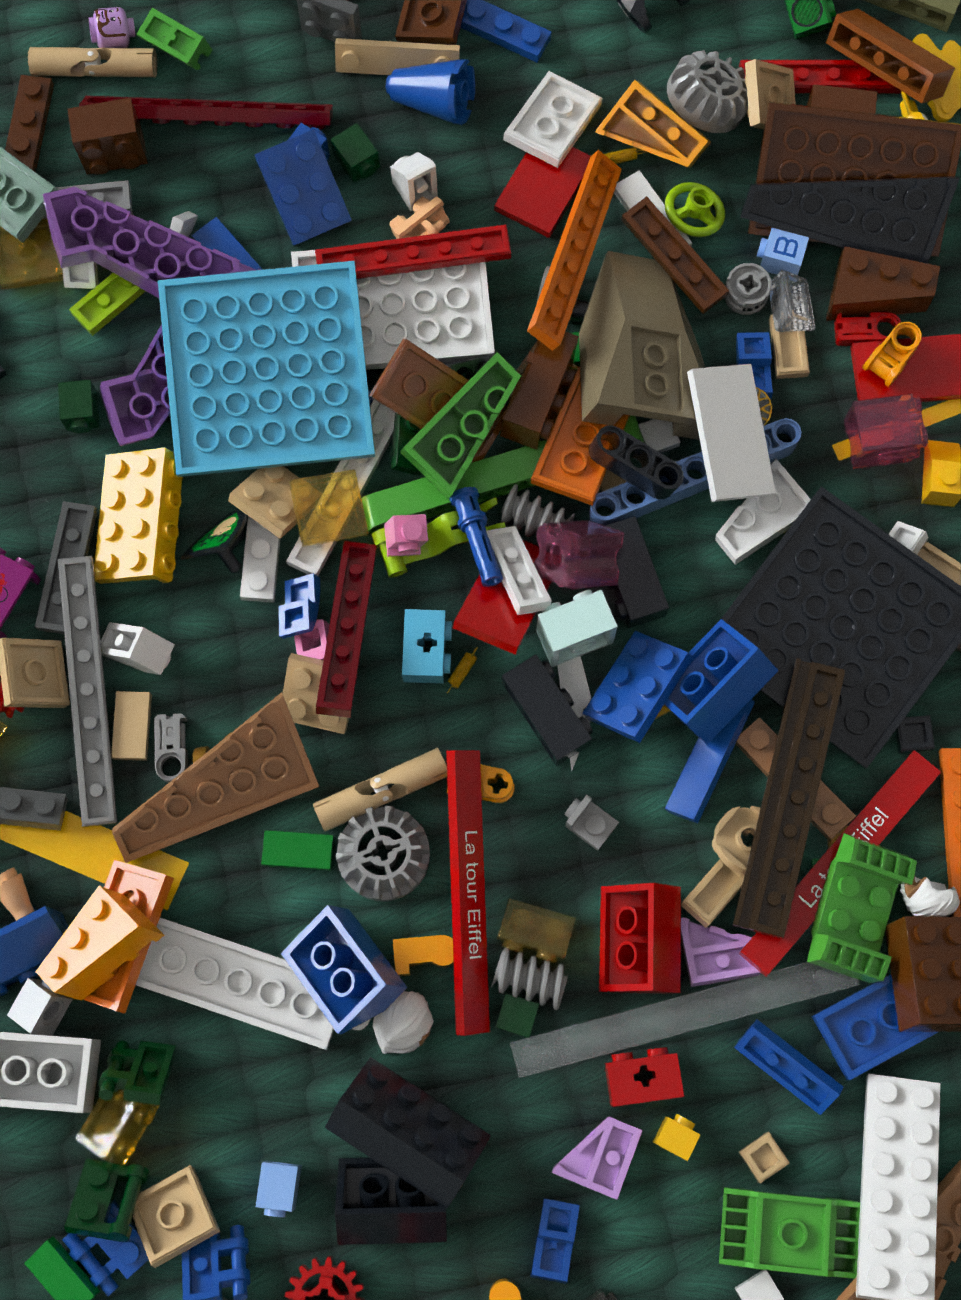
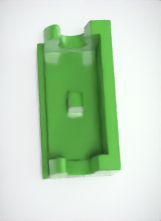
(174, 38)

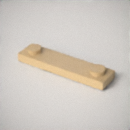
(385, 56)

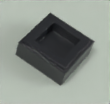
(915, 734)

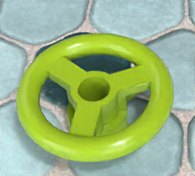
(697, 207)

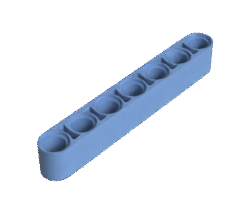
(622, 509)

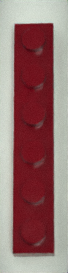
(346, 630)

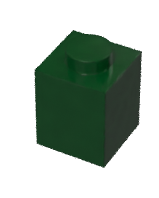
(355, 153)
(78, 406)

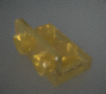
(536, 930)
(116, 1127)

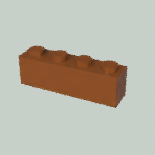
(890, 55)

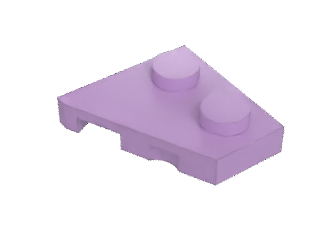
(714, 954)
(601, 1157)

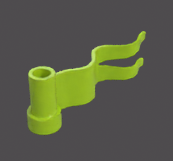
(440, 539)

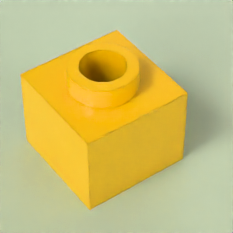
(677, 1136)

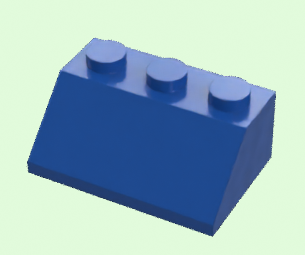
(719, 681)
(27, 944)
(343, 969)

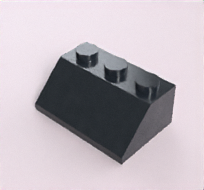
(383, 1208)

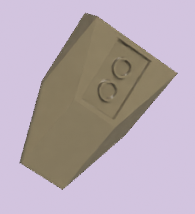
(637, 347)

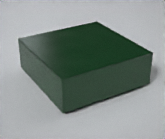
(517, 1015)

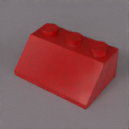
(640, 938)

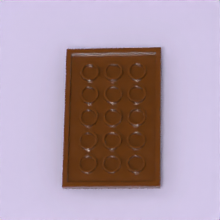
(850, 145)

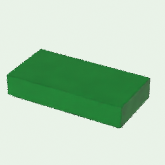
(297, 850)
(60, 1273)

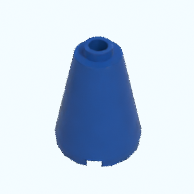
(435, 89)

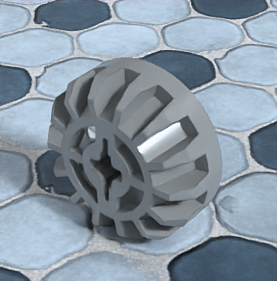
(708, 92)
(413, 844)

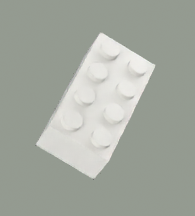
(48, 1072)

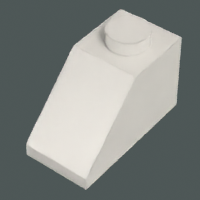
(414, 178)
(136, 647)

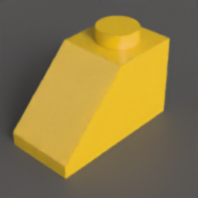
(941, 474)

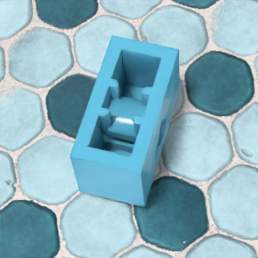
(422, 627)

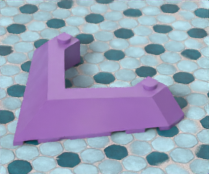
(141, 254)

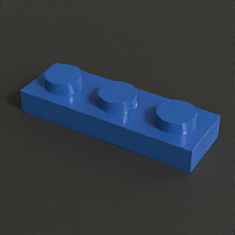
(505, 29)
(789, 1067)

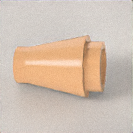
(14, 894)

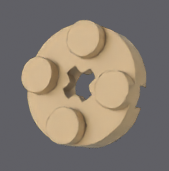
(728, 840)

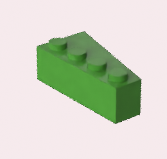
(456, 432)

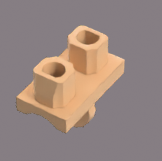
(427, 219)

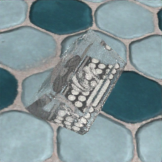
(791, 303)

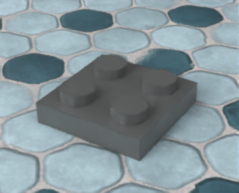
(330, 19)

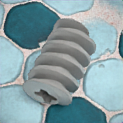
(529, 512)
(530, 978)

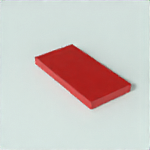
(930, 373)
(491, 615)

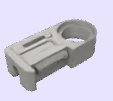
(170, 743)

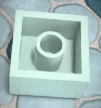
(576, 627)

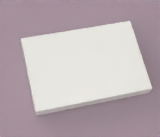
(553, 119)

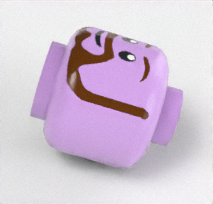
(111, 28)

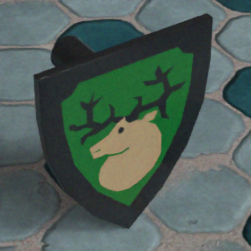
(221, 539)

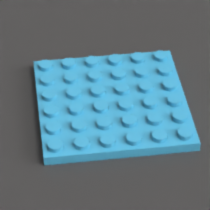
(265, 368)

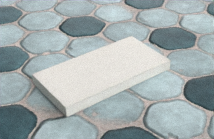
(731, 432)

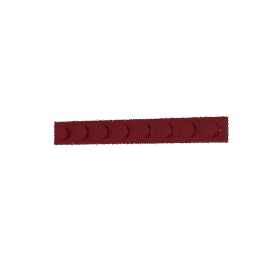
(225, 112)

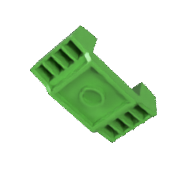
(857, 909)
(789, 1233)

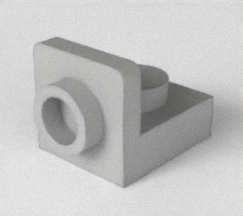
(589, 822)

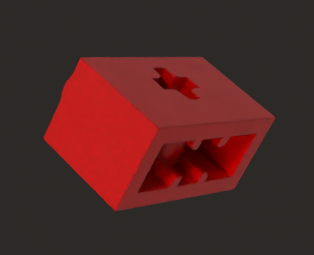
(664, 1084)

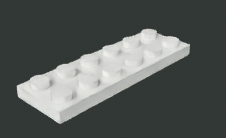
(233, 983)
(898, 1190)

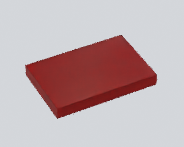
(541, 192)

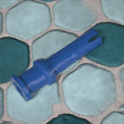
(473, 523)

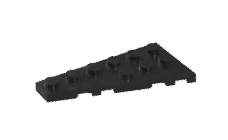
(870, 215)

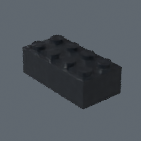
(408, 1132)

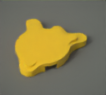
(946, 106)

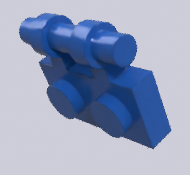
(124, 1256)
(202, 1267)

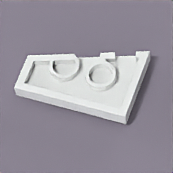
(762, 518)

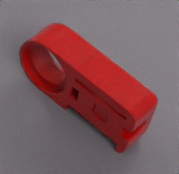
(862, 329)

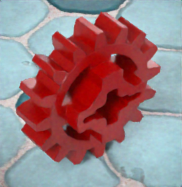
(326, 1281)

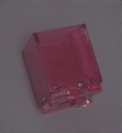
(885, 430)
(578, 554)

